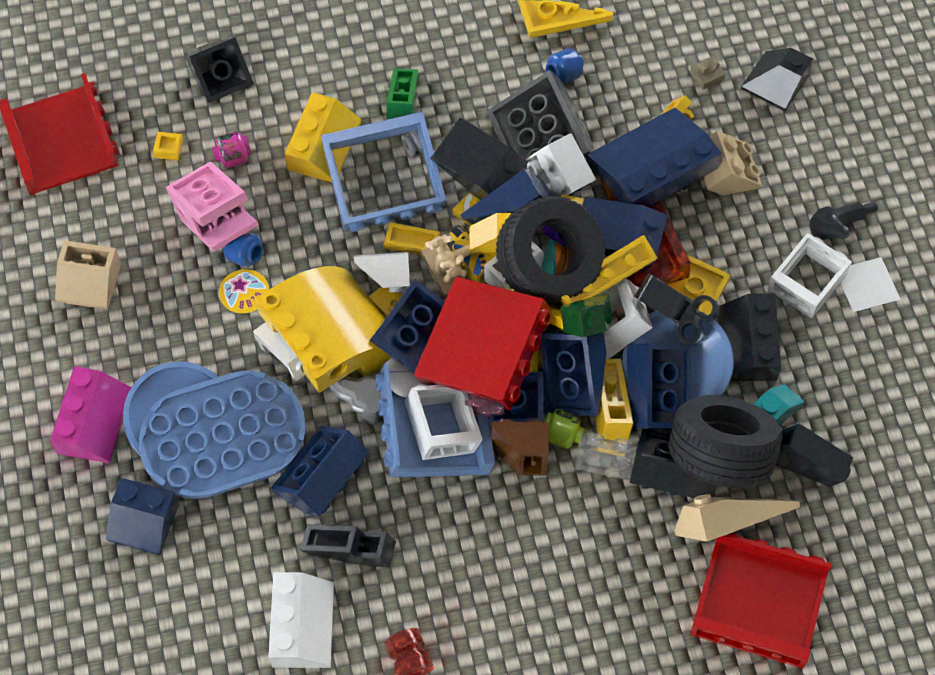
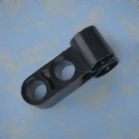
(676, 307)

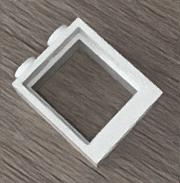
(797, 294)
(633, 325)
(447, 444)

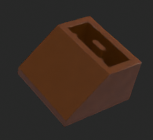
(522, 445)

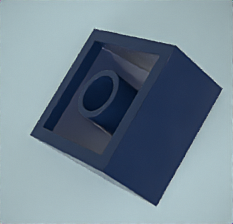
(141, 516)

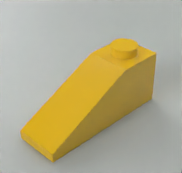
(615, 412)

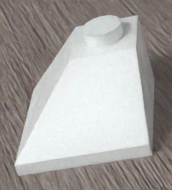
(386, 269)

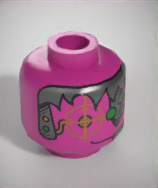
(231, 149)

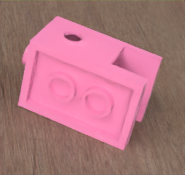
(211, 206)

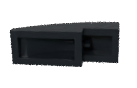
(349, 544)

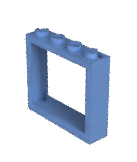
(373, 132)

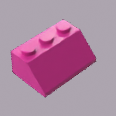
(90, 416)

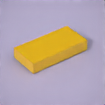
(408, 238)

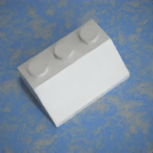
(301, 621)

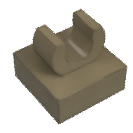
(707, 72)

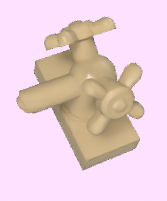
(443, 263)

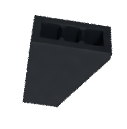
(813, 456)

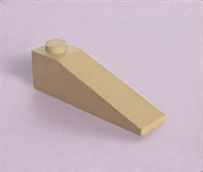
(718, 516)

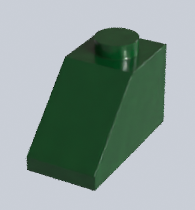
(587, 316)

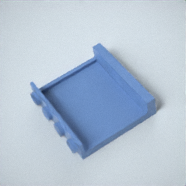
(402, 447)

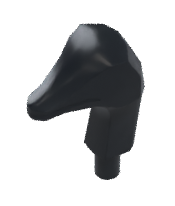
(830, 222)

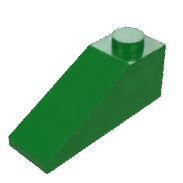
(402, 93)

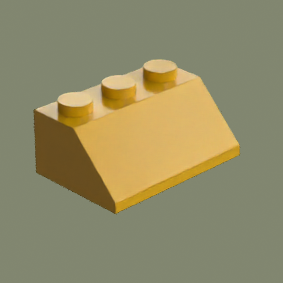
(305, 148)

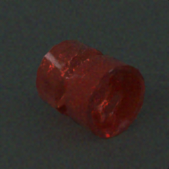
(407, 651)

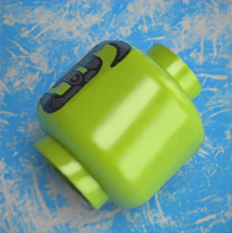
(564, 428)

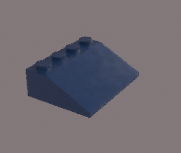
(656, 159)

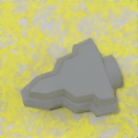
(361, 395)

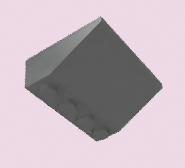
(539, 117)

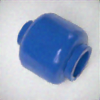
(566, 65)
(244, 250)

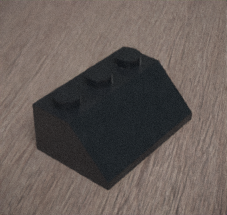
(754, 336)
(657, 469)

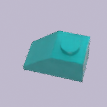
(780, 403)

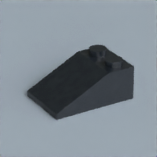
(477, 159)

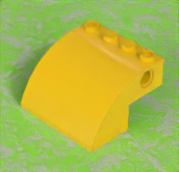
(325, 324)

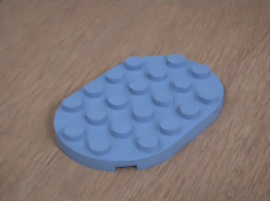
(221, 434)

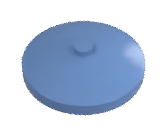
(710, 358)
(155, 385)

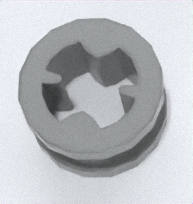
(411, 143)

